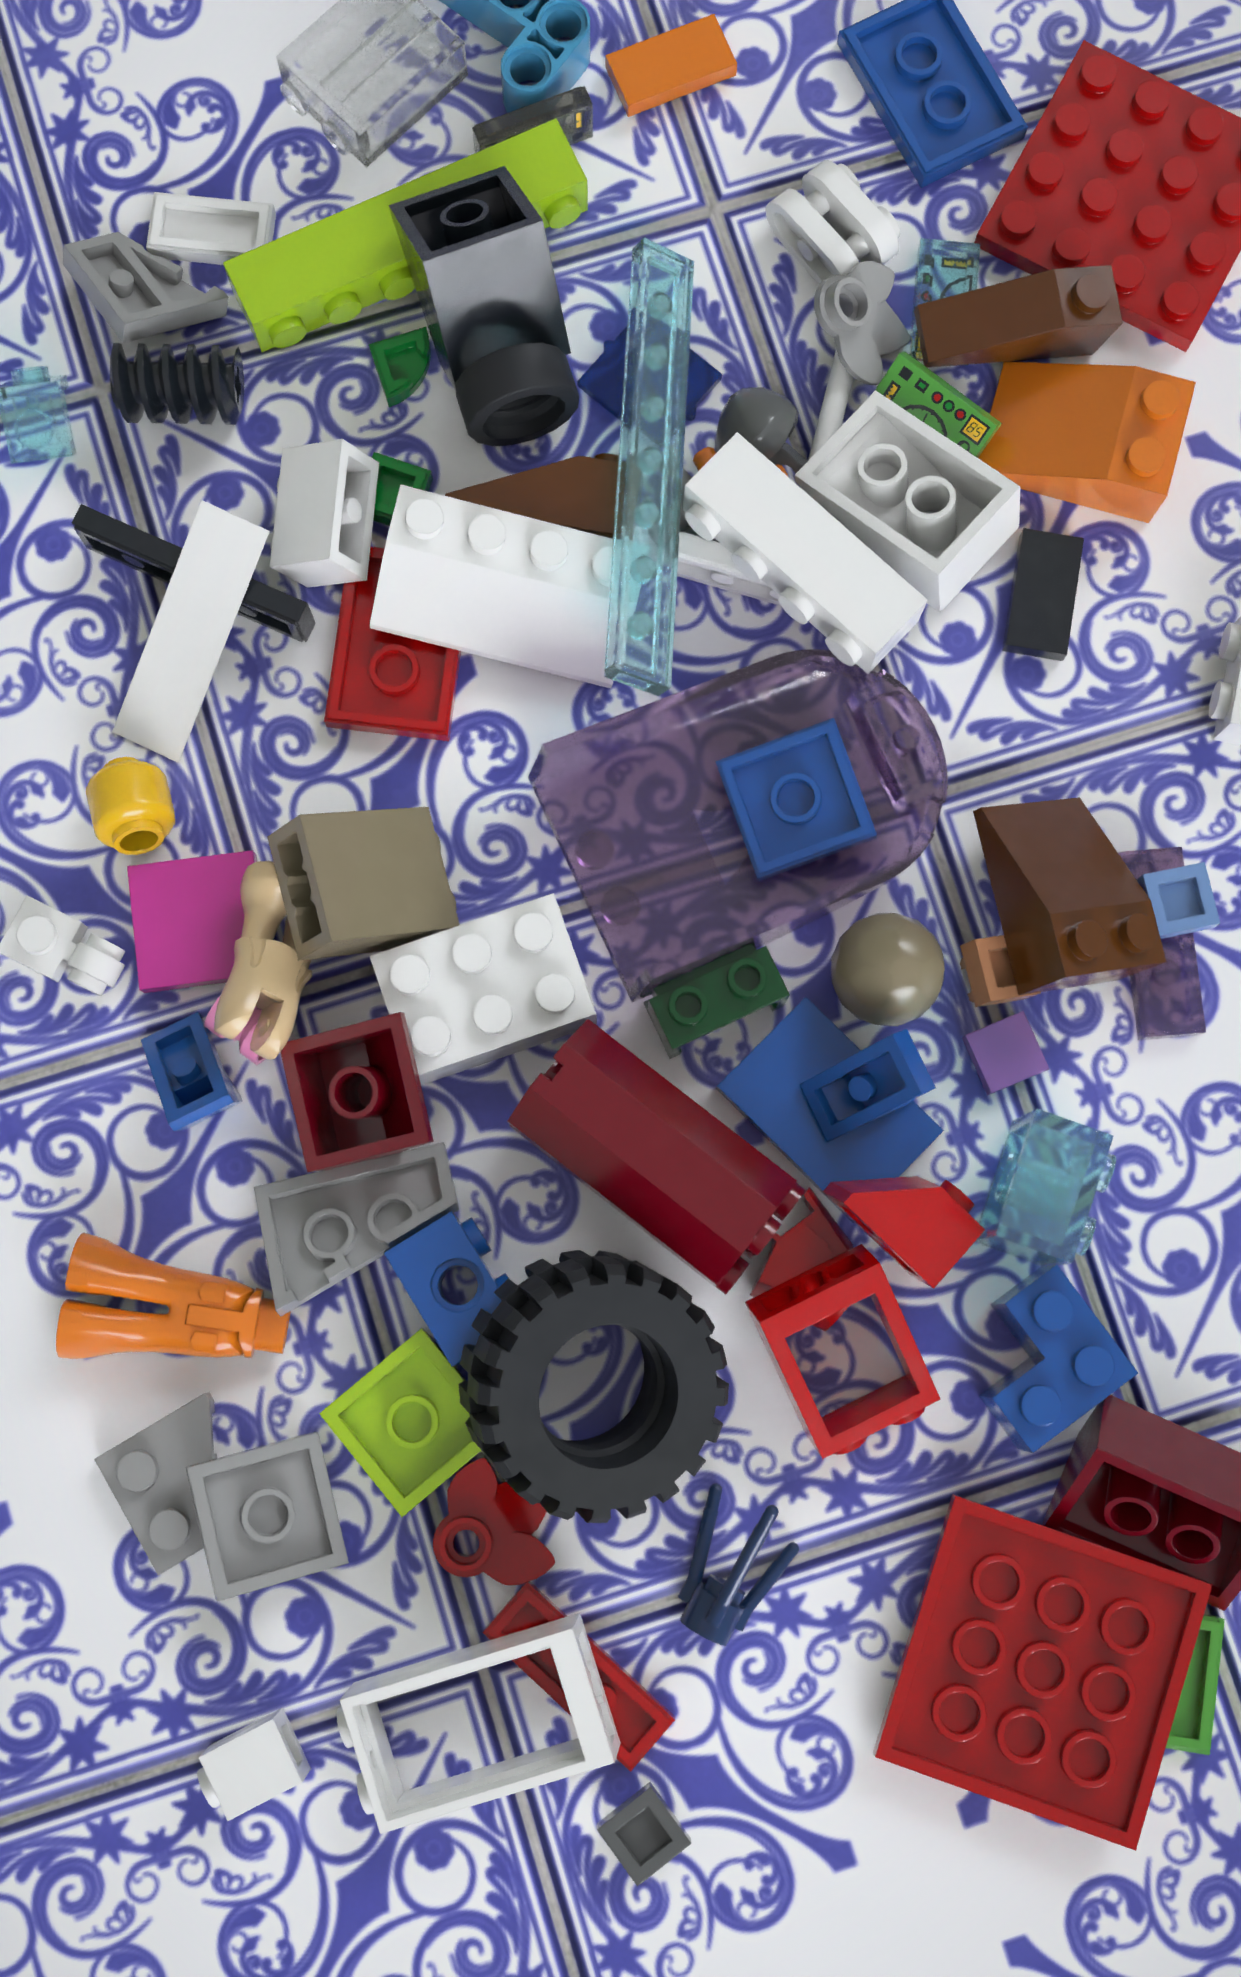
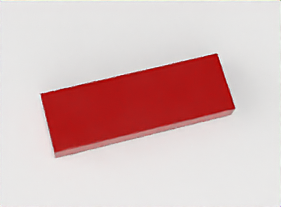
(636, 1712)

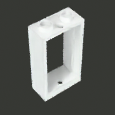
(379, 1779)

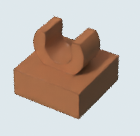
(990, 972)

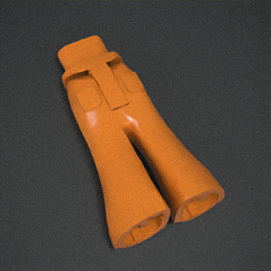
(204, 1316)

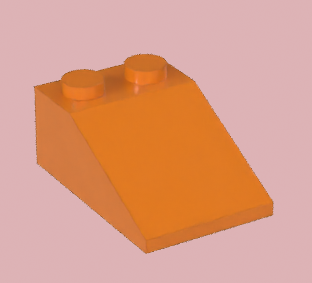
(1090, 433)

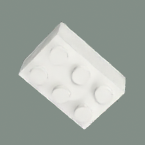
(486, 988)

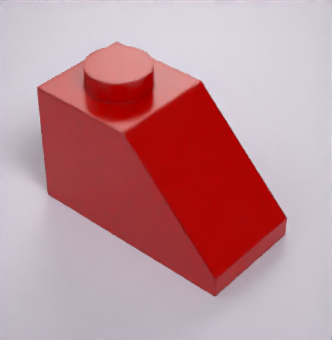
(912, 1221)

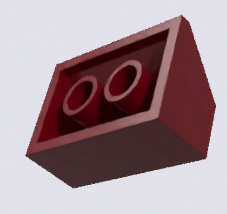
(1154, 1495)

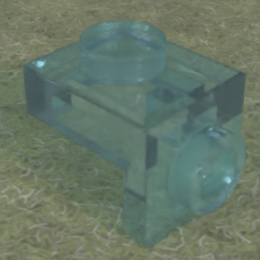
(36, 415)

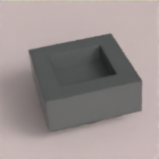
(643, 1834)

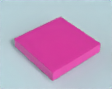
(187, 919)

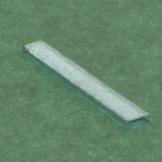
(650, 470)

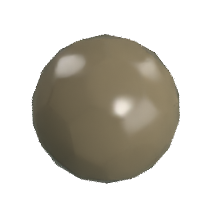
(887, 969)

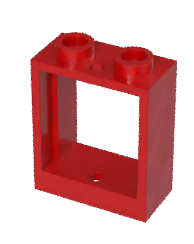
(815, 1297)

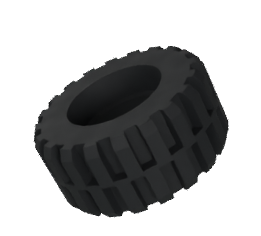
(650, 1443)

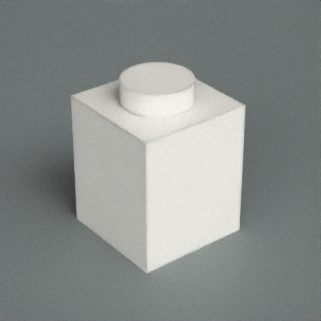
(252, 1765)

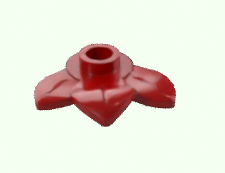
(501, 1522)

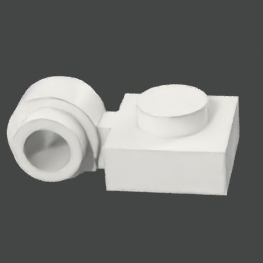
(52, 941)

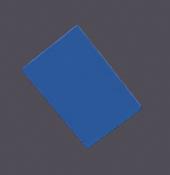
(931, 86)
(770, 1097)

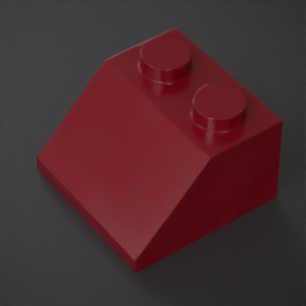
(356, 1093)

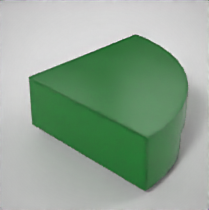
(401, 363)

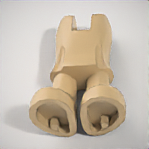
(264, 969)

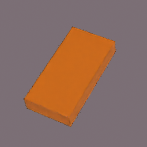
(671, 65)

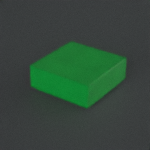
(390, 476)

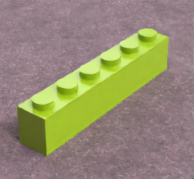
(356, 255)

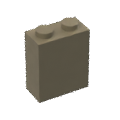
(361, 880)

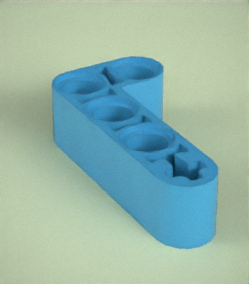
(532, 44)

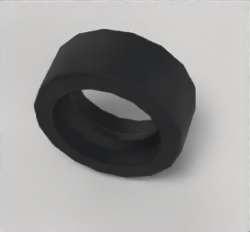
(517, 394)

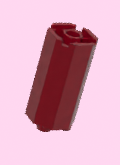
(656, 1156)

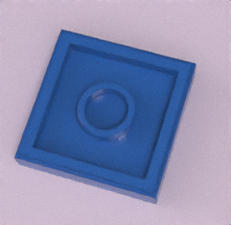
(796, 799)

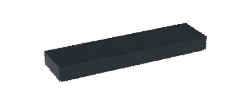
(159, 559)

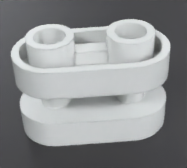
(833, 223)

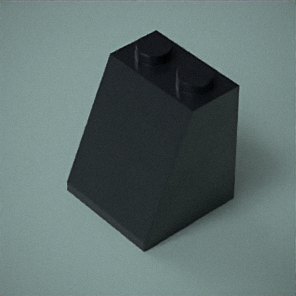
(480, 269)

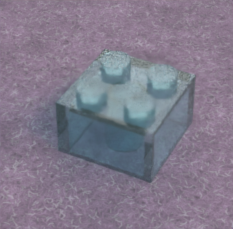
(1046, 1189)

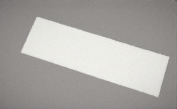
(190, 630)

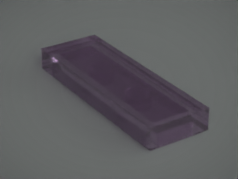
(1167, 995)

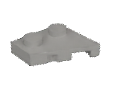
(137, 289)
(153, 1485)

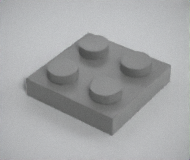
(266, 1515)

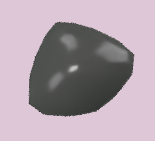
(764, 421)

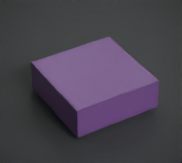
(1005, 1053)

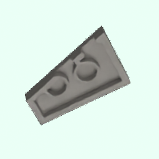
(347, 1217)

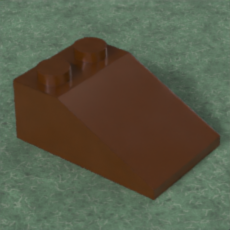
(1065, 897)

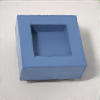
(1181, 899)

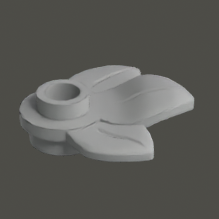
(860, 319)

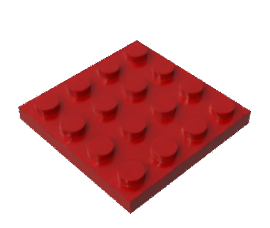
(1128, 181)
(1043, 1671)

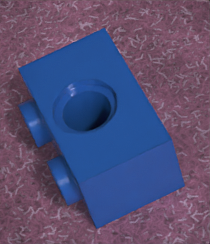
(425, 1261)

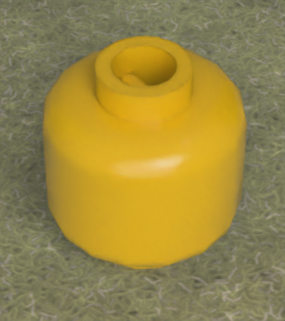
(130, 805)

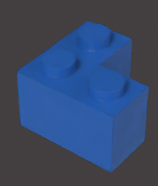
(1069, 1361)

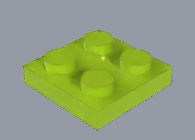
(406, 1422)

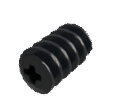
(177, 385)

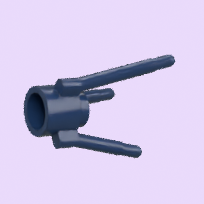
(717, 1605)

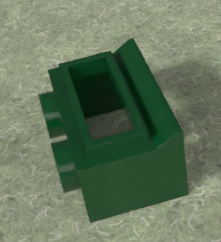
(715, 996)

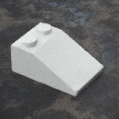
(913, 497)

